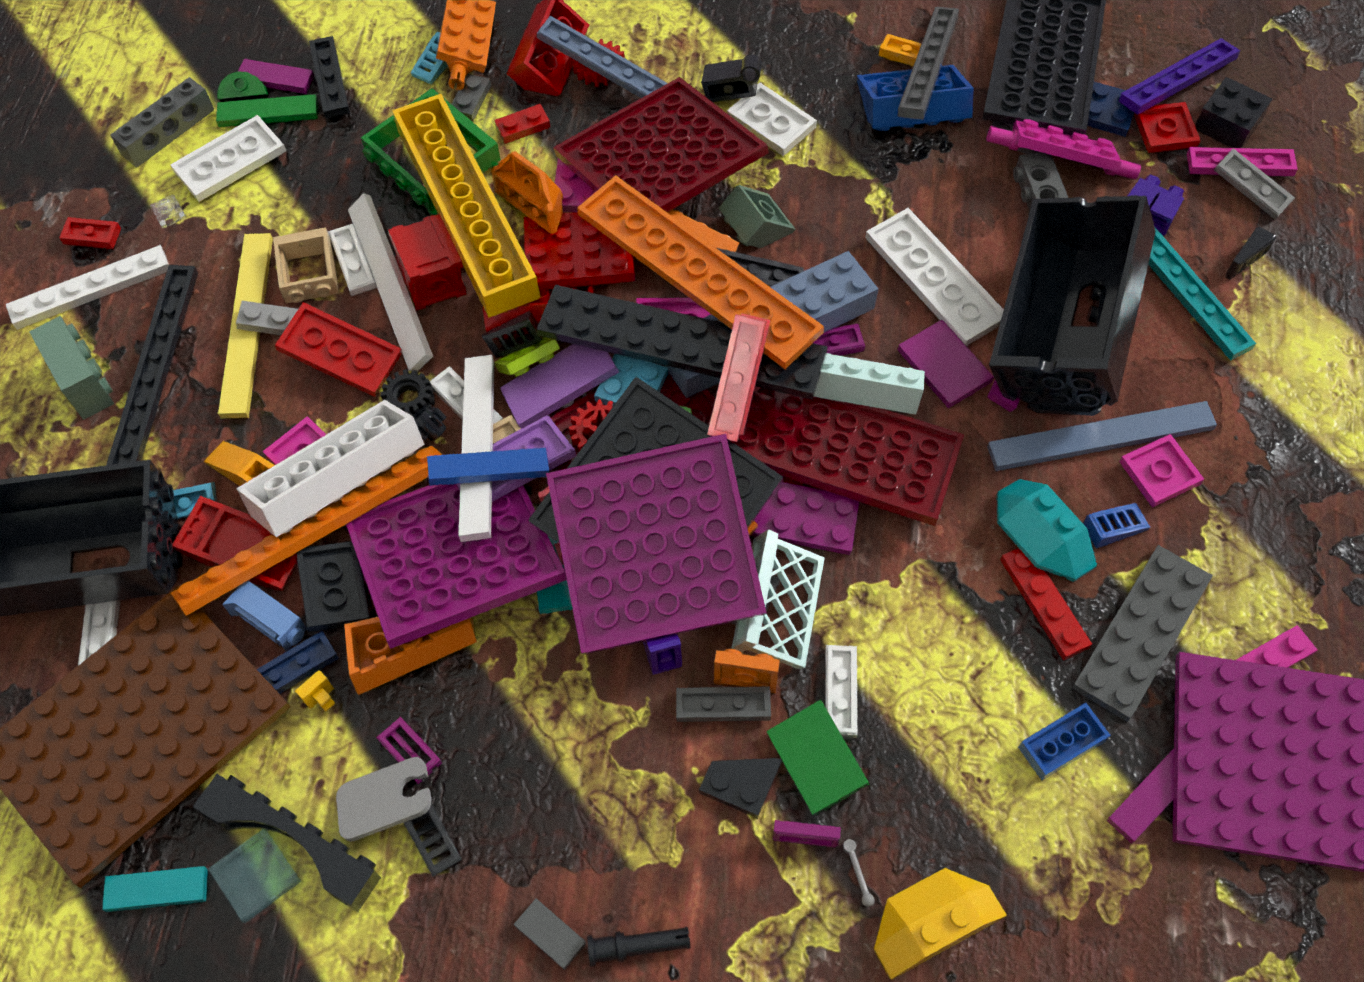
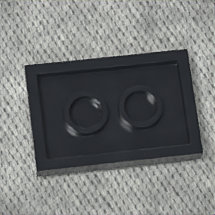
(331, 586)

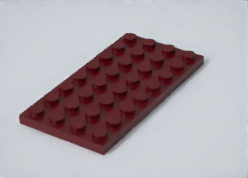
(854, 451)

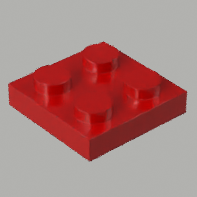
(1167, 127)

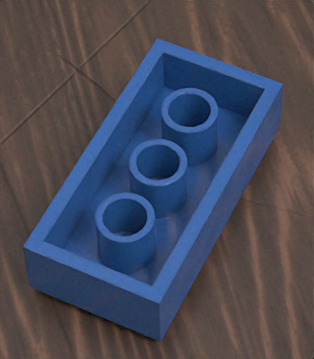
(1063, 741)

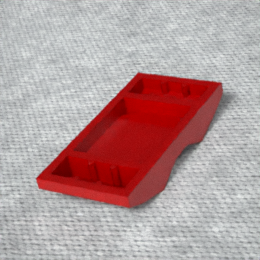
(220, 532)

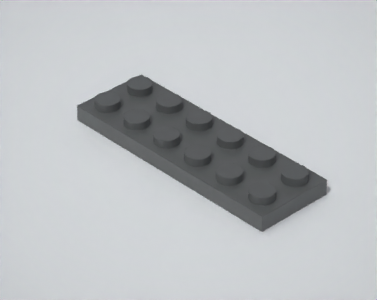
(1142, 633)

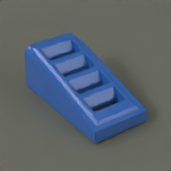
(1102, 538)

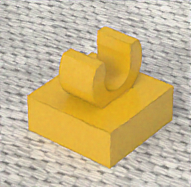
(316, 691)

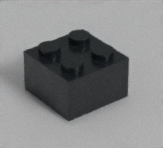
(1232, 113)

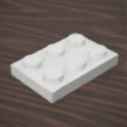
(773, 119)

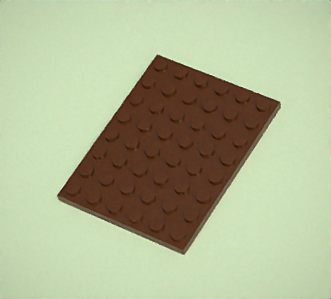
(131, 735)

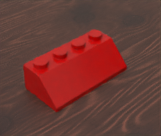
(537, 64)

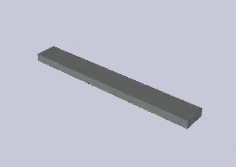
(928, 63)

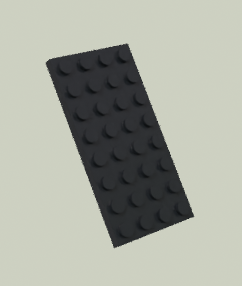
(1046, 63)

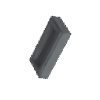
(550, 934)

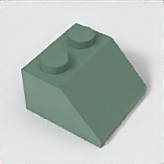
(755, 217)

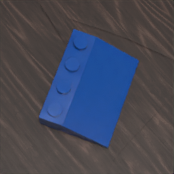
(883, 93)

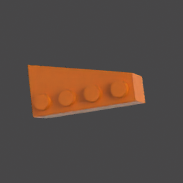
(375, 664)

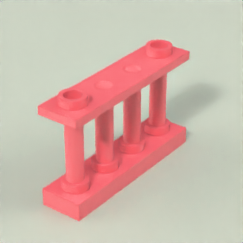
(739, 376)

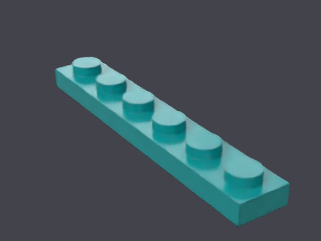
(1198, 299)

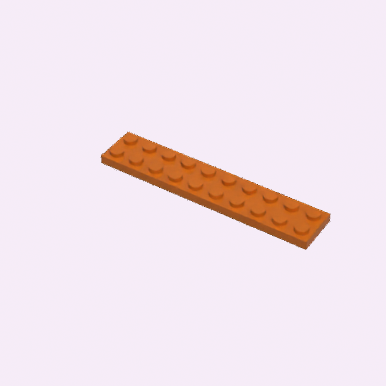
(698, 268)

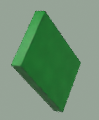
(817, 758)

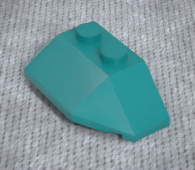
(1045, 529)

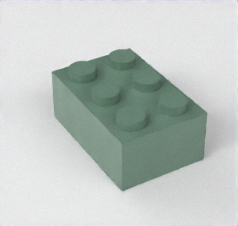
(71, 367)

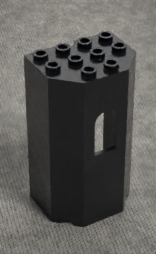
(1061, 253)
(85, 511)

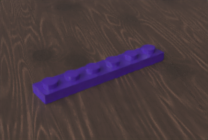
(1178, 76)

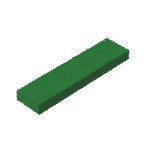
(268, 109)

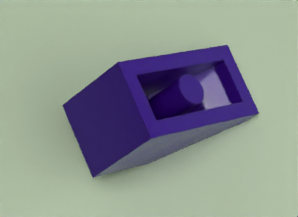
(663, 653)

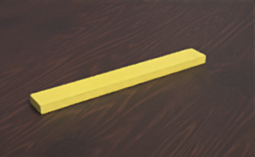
(244, 344)

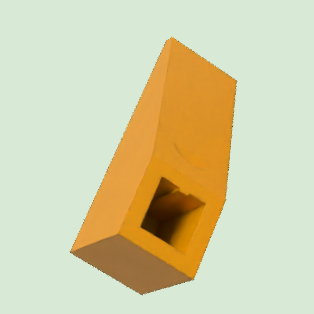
(237, 463)

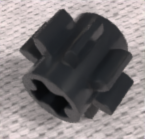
(430, 422)

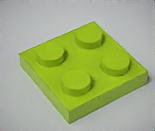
(519, 361)

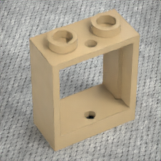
(289, 248)

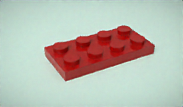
(338, 349)

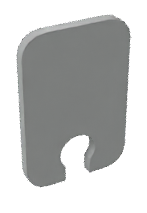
(378, 802)

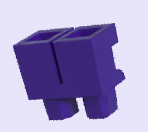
(1164, 202)

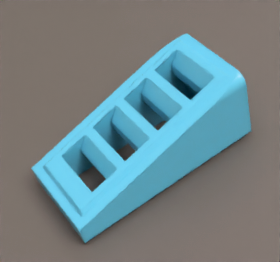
(424, 61)

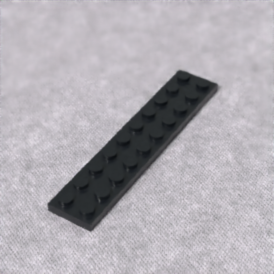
(666, 339)

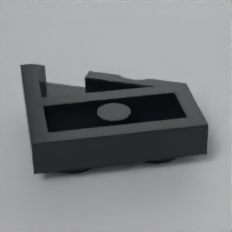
(741, 783)

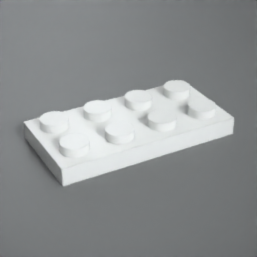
(228, 158)

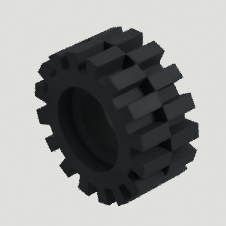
(405, 383)

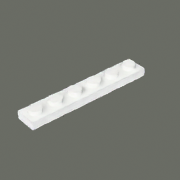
(87, 287)

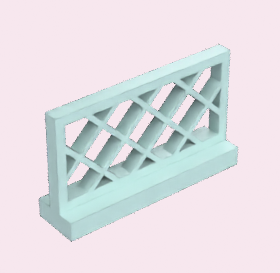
(748, 630)

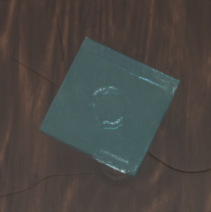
(254, 875)

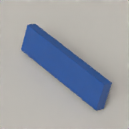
(487, 466)

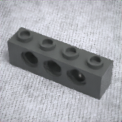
(162, 122)
(1038, 178)

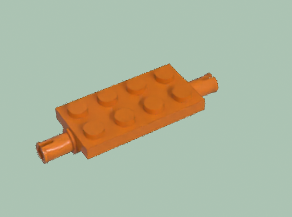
(465, 37)

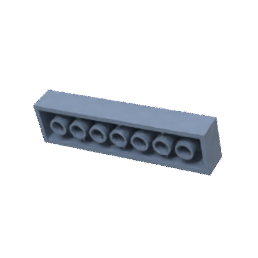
(827, 292)

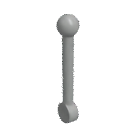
(849, 847)

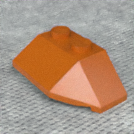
(529, 190)

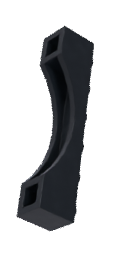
(234, 809)

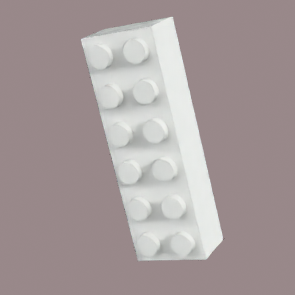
(330, 467)

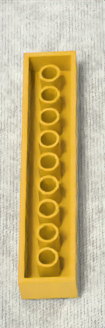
(466, 206)

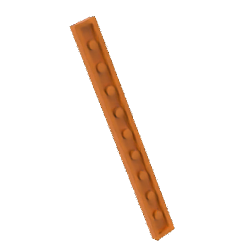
(274, 549)

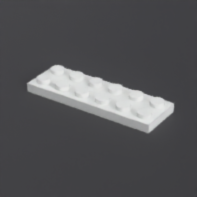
(936, 276)

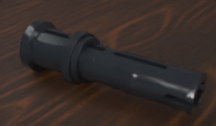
(621, 946)

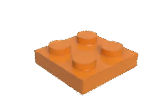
(743, 670)

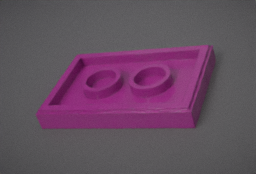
(947, 362)

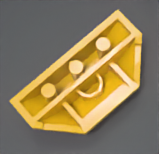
(933, 919)

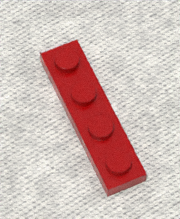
(1046, 605)

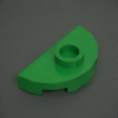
(240, 85)

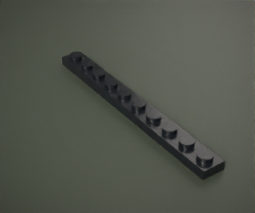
(153, 365)

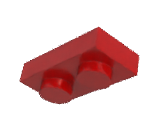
(522, 123)
(90, 233)

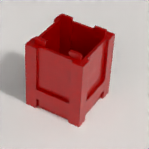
(428, 261)

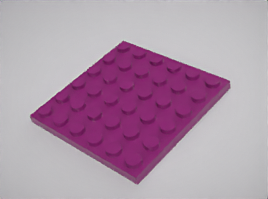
(655, 544)
(430, 578)
(1269, 761)

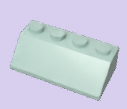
(870, 384)

